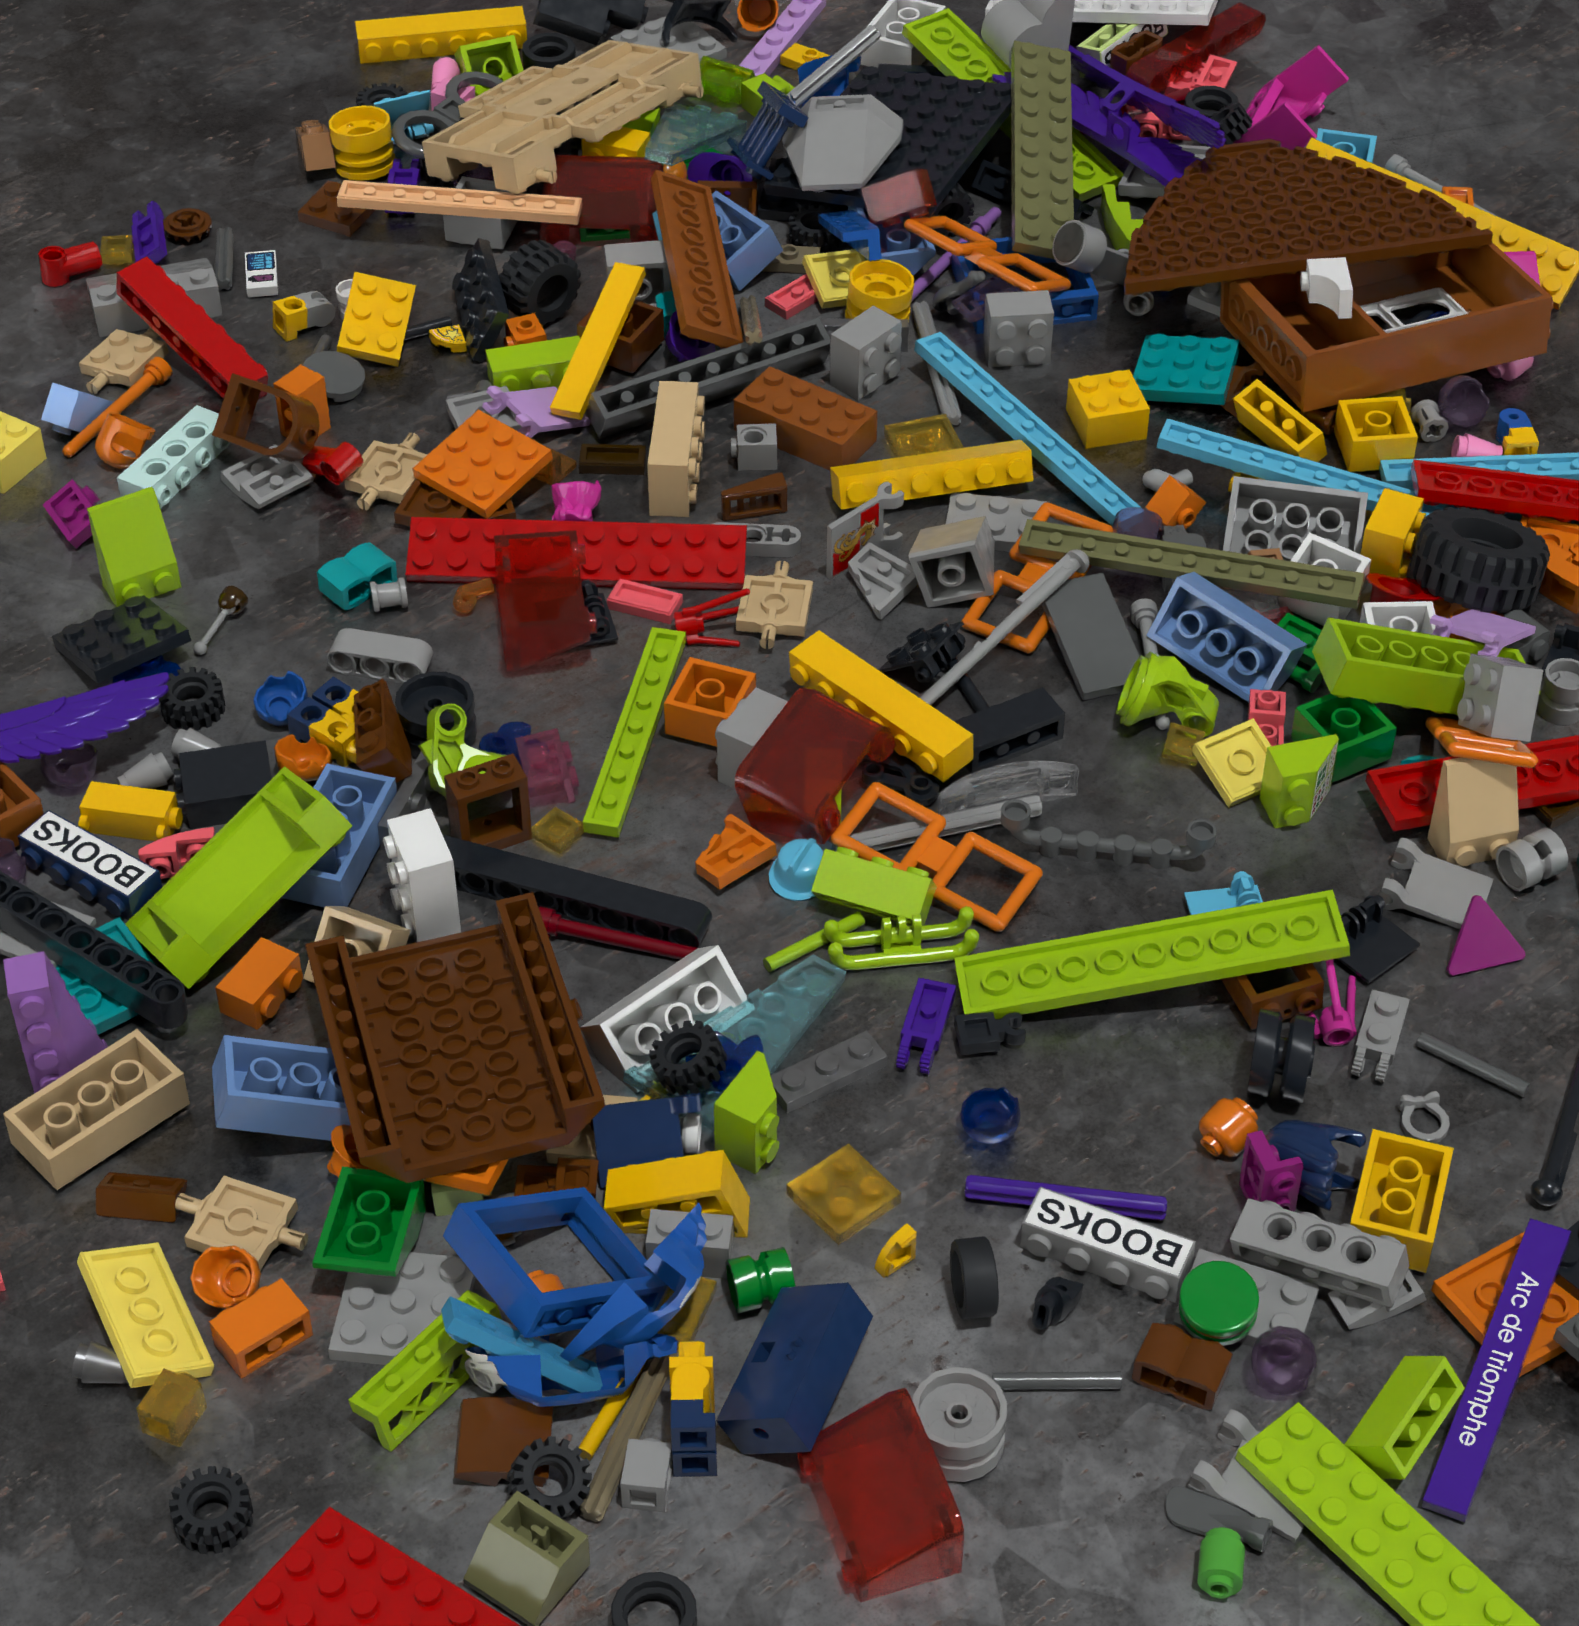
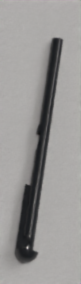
(1549, 1188)

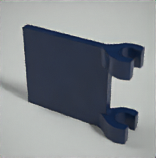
(640, 1131)

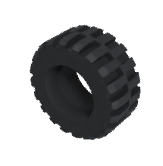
(1479, 559)

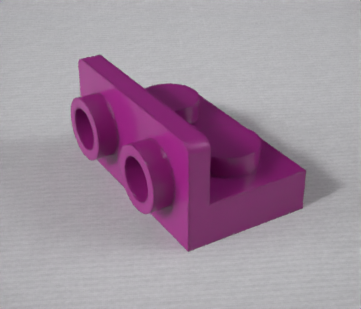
(70, 512)
(1266, 1176)

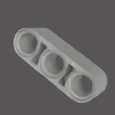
(378, 655)

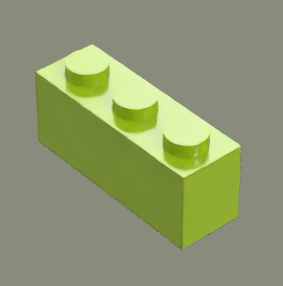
(531, 364)
(873, 885)
(1405, 1415)

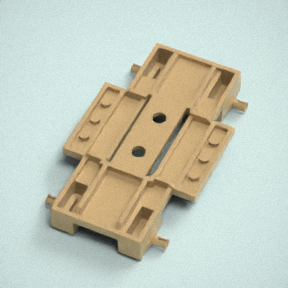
(517, 120)

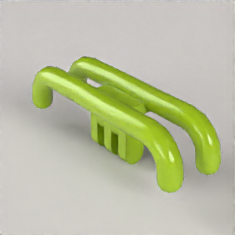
(901, 943)

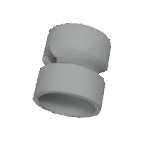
(1560, 692)
(1531, 859)

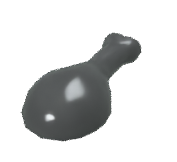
(943, 298)

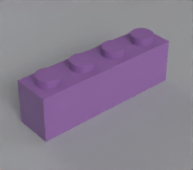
(48, 1019)

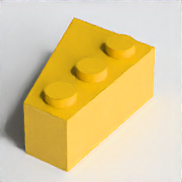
(676, 1186)

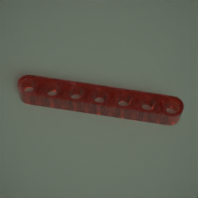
(1189, 50)

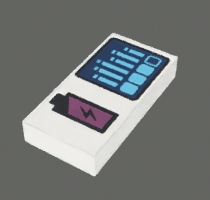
(261, 273)

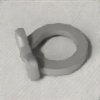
(1431, 1102)

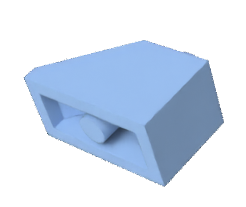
(72, 408)

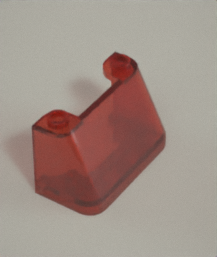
(613, 195)
(540, 596)
(804, 762)
(887, 1498)

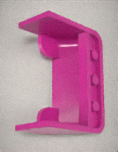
(1291, 97)

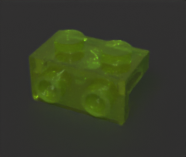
(723, 79)

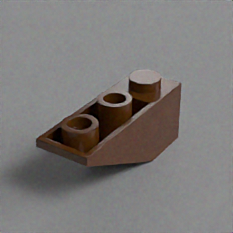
(379, 734)

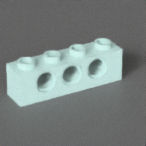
(175, 457)

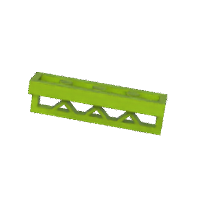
(405, 1377)

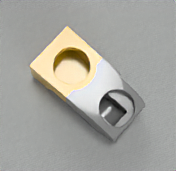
(301, 313)

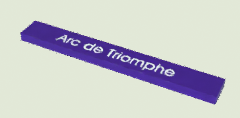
(1496, 1371)

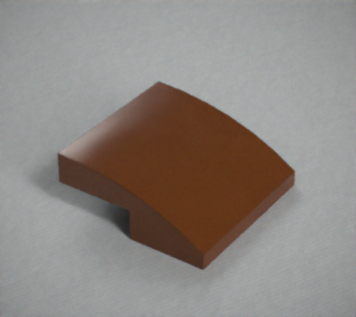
(494, 1434)

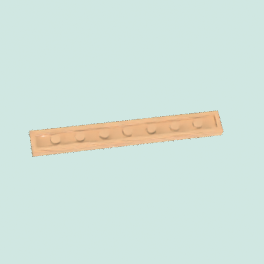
(459, 202)

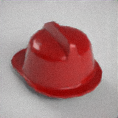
(1397, 589)

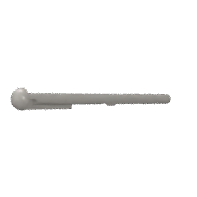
(1073, 561)

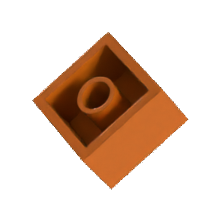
(703, 698)

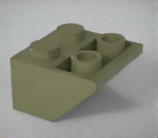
(527, 1559)

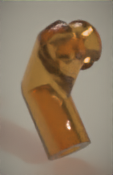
(469, 594)

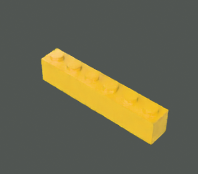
(436, 33)
(934, 473)
(918, 728)

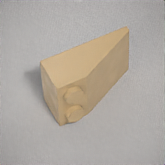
(1474, 810)

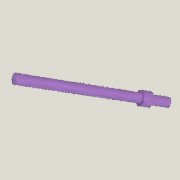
(981, 225)

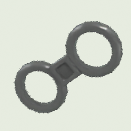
(443, 115)

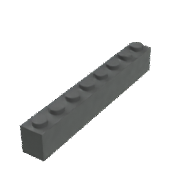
(716, 373)

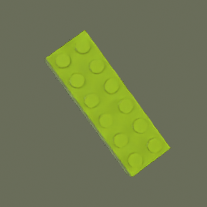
(1396, 665)

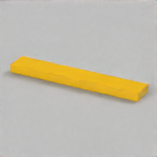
(597, 341)

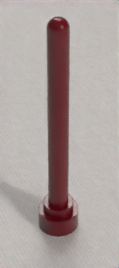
(556, 925)

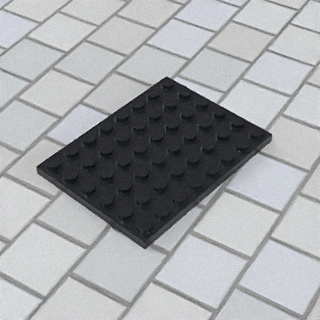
(942, 130)

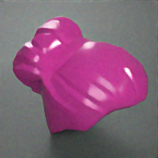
(575, 500)

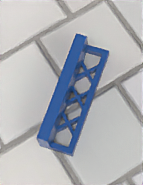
(855, 231)

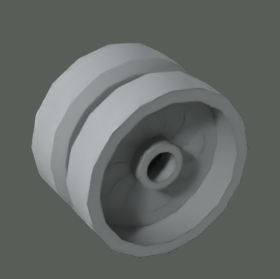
(963, 1421)

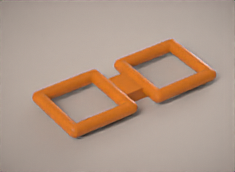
(984, 254)
(1033, 570)
(1473, 745)
(939, 856)

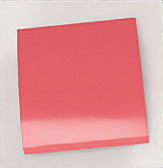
(1214, 72)

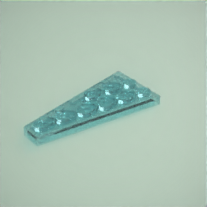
(690, 131)
(774, 1014)

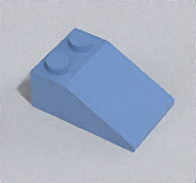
(746, 241)

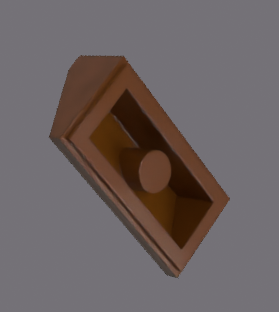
(139, 1196)

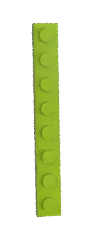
(634, 733)

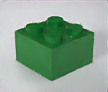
(1362, 731)

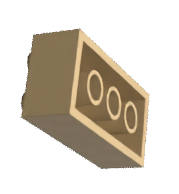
(675, 449)
(96, 1109)

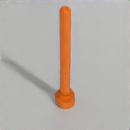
(156, 372)

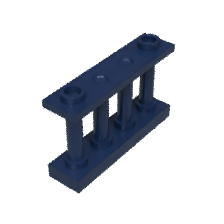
(767, 130)

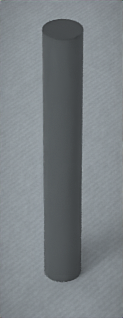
(1473, 1064)
(1058, 1380)

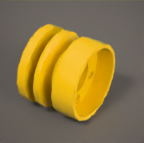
(362, 142)
(879, 285)

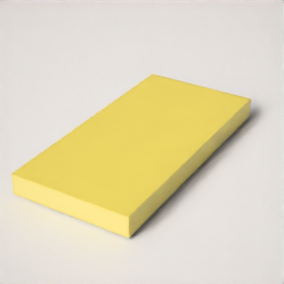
(144, 1313)

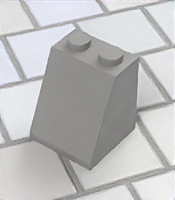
(954, 561)

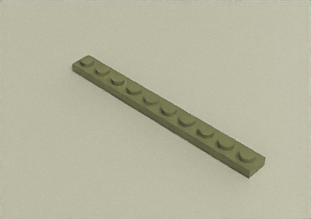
(1176, 559)

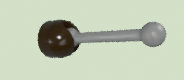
(231, 603)

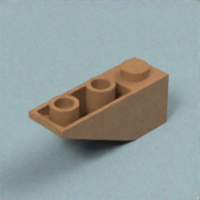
(315, 145)

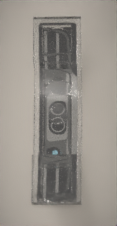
(1010, 780)

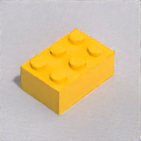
(1403, 1192)

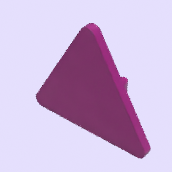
(1482, 941)

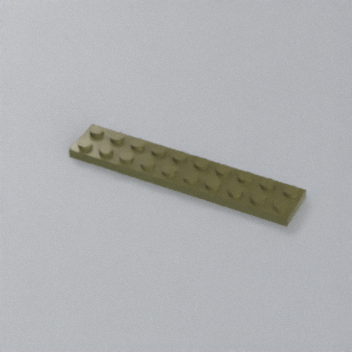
(1040, 146)

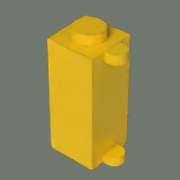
(129, 812)

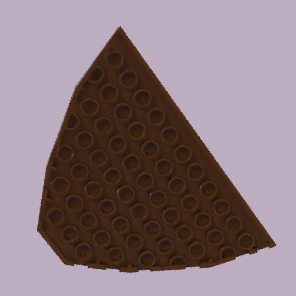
(1272, 208)

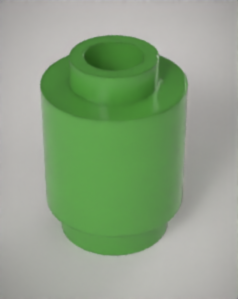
(1221, 1563)

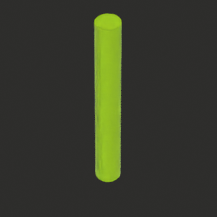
(810, 943)

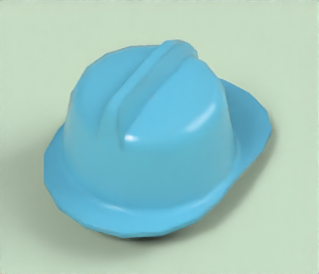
(796, 868)

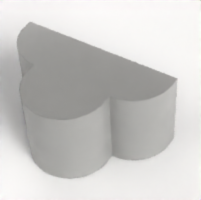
(1032, 21)

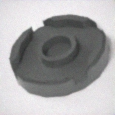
(341, 373)

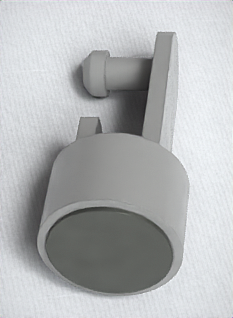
(1086, 251)

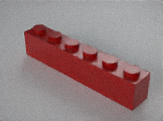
(186, 326)

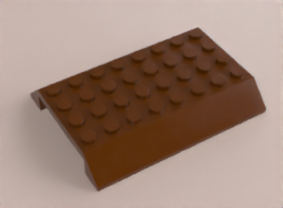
(456, 1046)

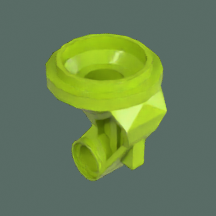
(1164, 686)
(447, 750)

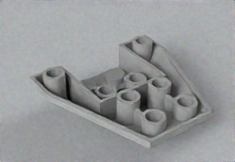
(841, 141)

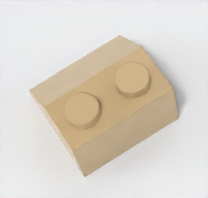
(361, 932)

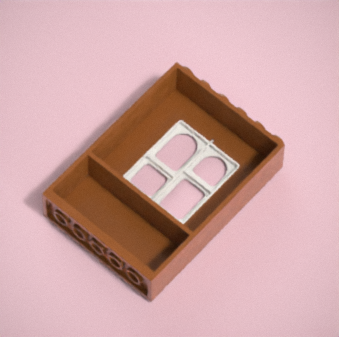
(1321, 359)

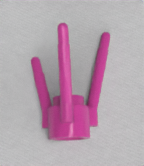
(1336, 1024)

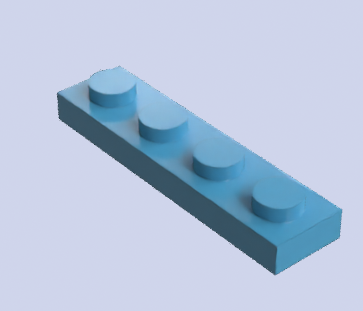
(501, 1338)

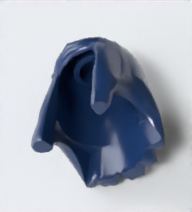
(1314, 1147)

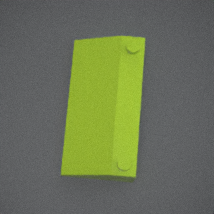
(238, 876)

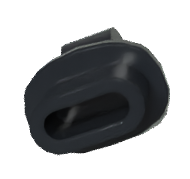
(1055, 1301)

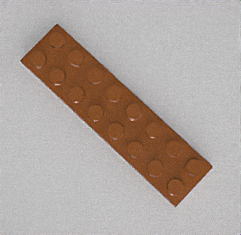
(696, 260)

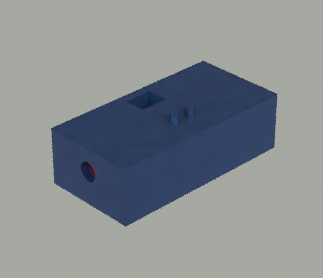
(795, 1369)

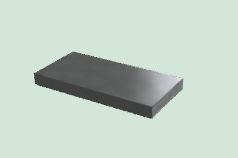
(1091, 635)

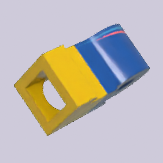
(1516, 433)

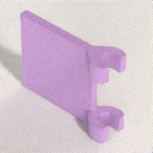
(531, 410)
(1484, 628)

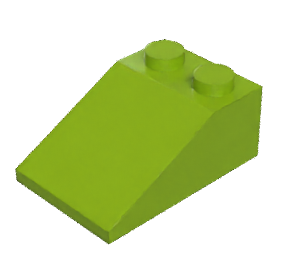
(133, 547)

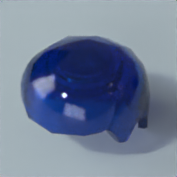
(990, 1115)

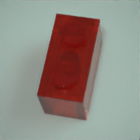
(899, 197)

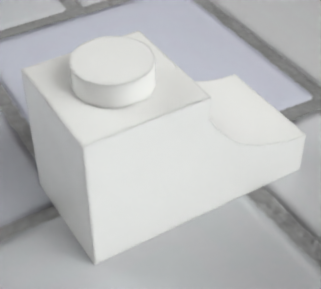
(1329, 284)

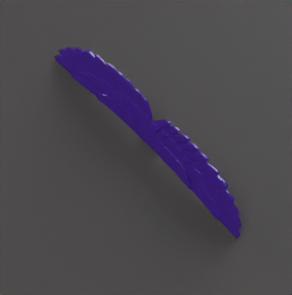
(1177, 116)
(1121, 134)
(78, 718)

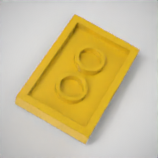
(376, 319)

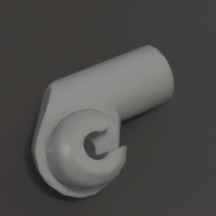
(1155, 478)

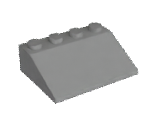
(113, 313)
(1283, 514)

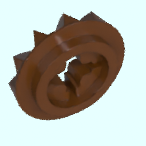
(187, 224)

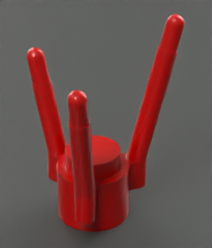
(691, 619)

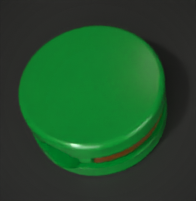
(1218, 1302)

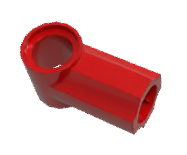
(60, 263)
(333, 463)

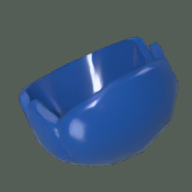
(279, 697)

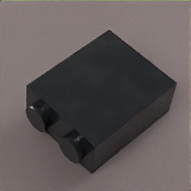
(220, 781)

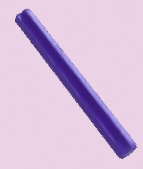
(1024, 1192)

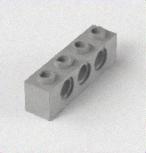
(1333, 1268)

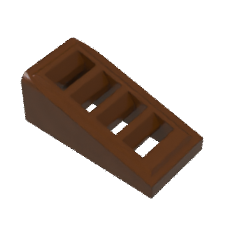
(770, 488)

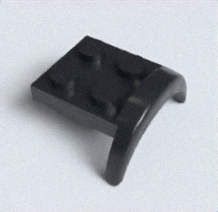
(701, 11)

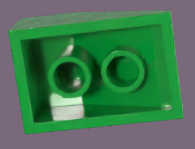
(370, 1223)

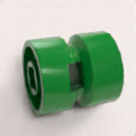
(758, 1280)

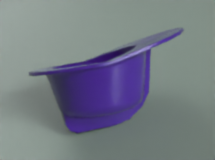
(717, 167)
(683, 346)

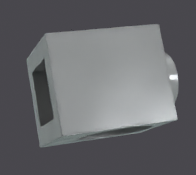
(755, 447)
(646, 1475)

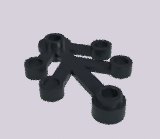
(915, 785)

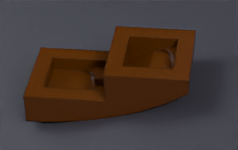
(568, 1174)

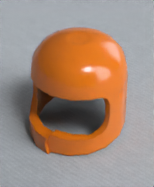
(757, 13)
(121, 434)

